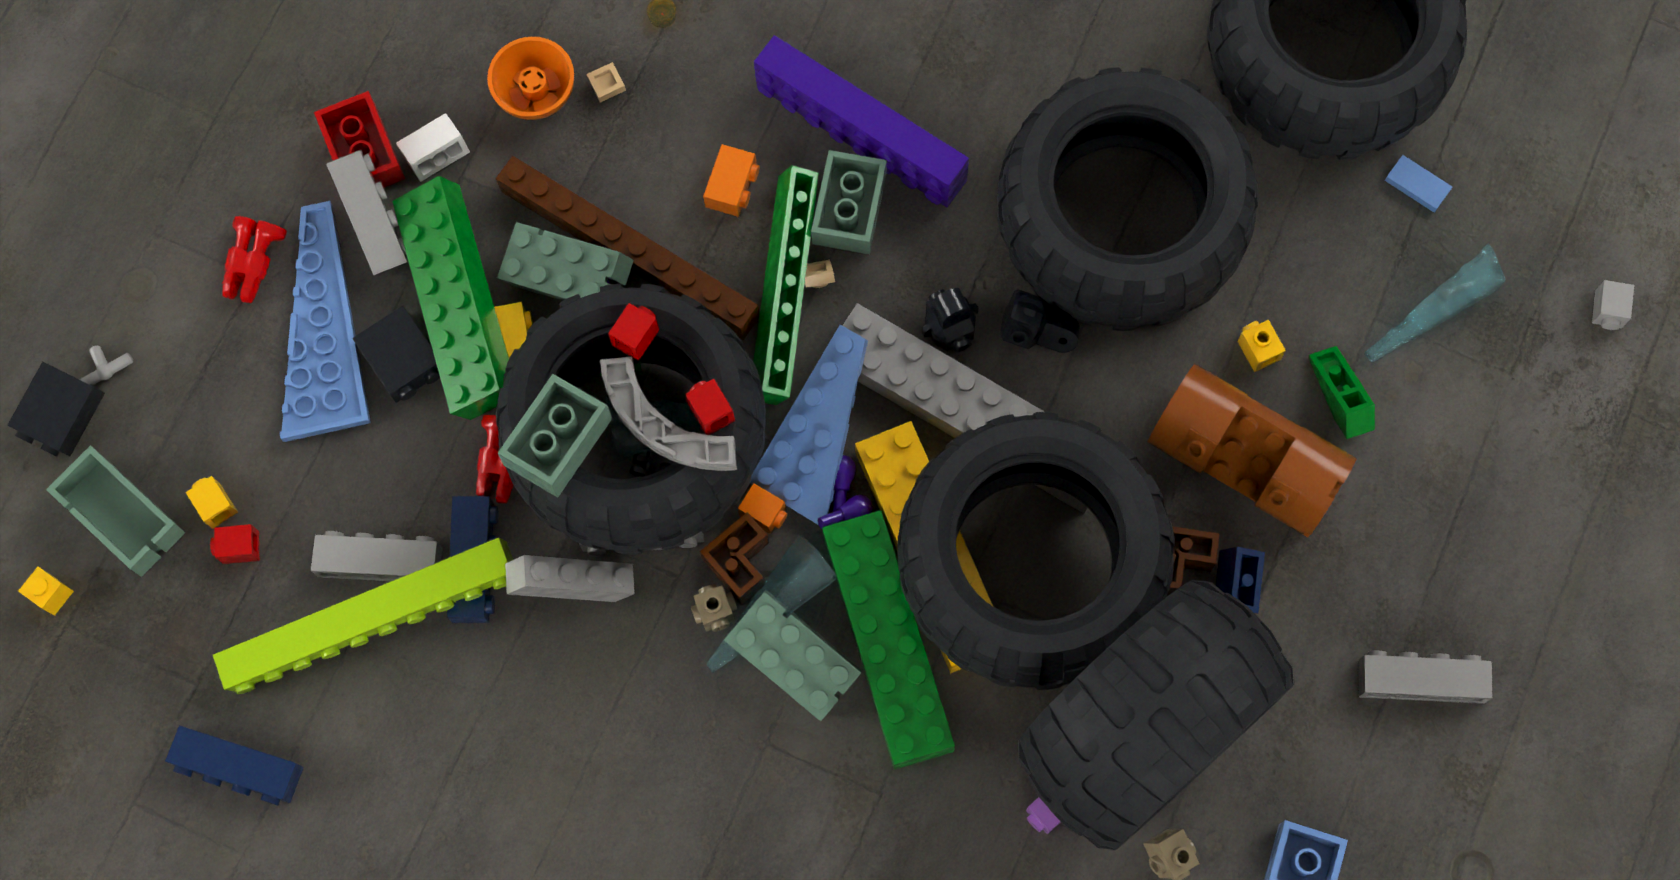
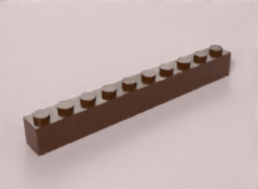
(650, 259)

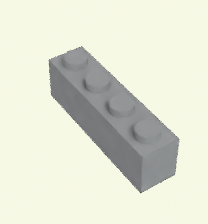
(367, 211)
(372, 557)
(569, 578)
(1425, 678)

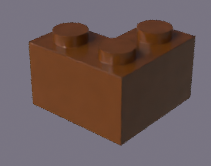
(1194, 551)
(730, 556)

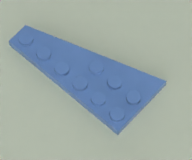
(811, 440)

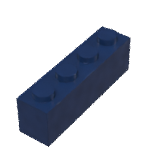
(471, 526)
(233, 764)

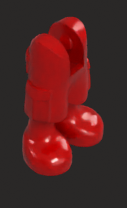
(252, 265)
(490, 465)

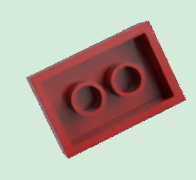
(358, 126)

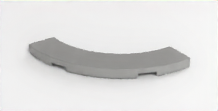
(658, 432)

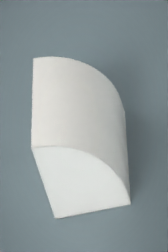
(433, 147)

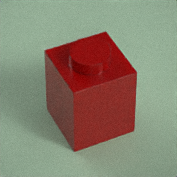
(634, 330)
(710, 406)
(235, 544)

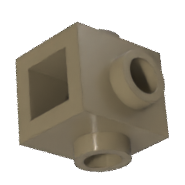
(721, 616)
(1171, 854)

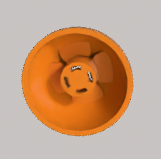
(523, 68)

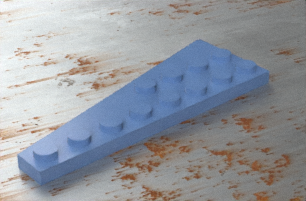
(324, 364)

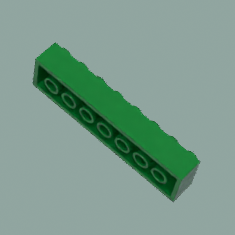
(453, 296)
(888, 640)

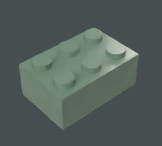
(849, 202)
(555, 435)

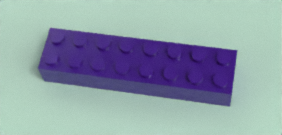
(860, 121)

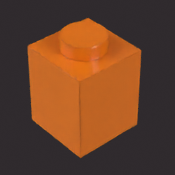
(763, 508)

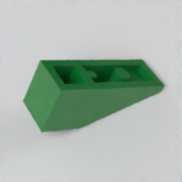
(1344, 393)

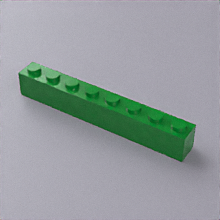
(784, 282)

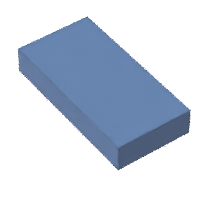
(1418, 183)

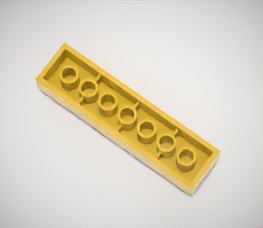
(891, 468)

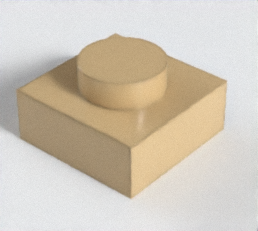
(606, 82)
(819, 274)

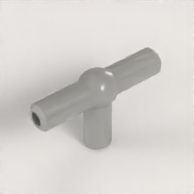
(105, 370)

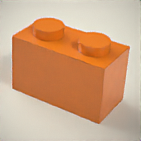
(730, 180)

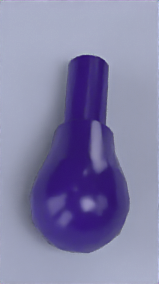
(843, 480)
(852, 508)

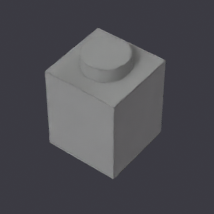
(1613, 304)

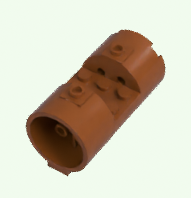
(1252, 450)

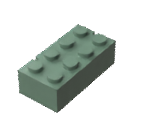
(559, 264)
(115, 511)
(793, 655)

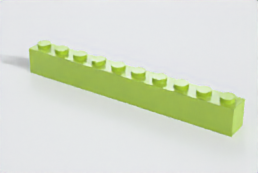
(364, 616)

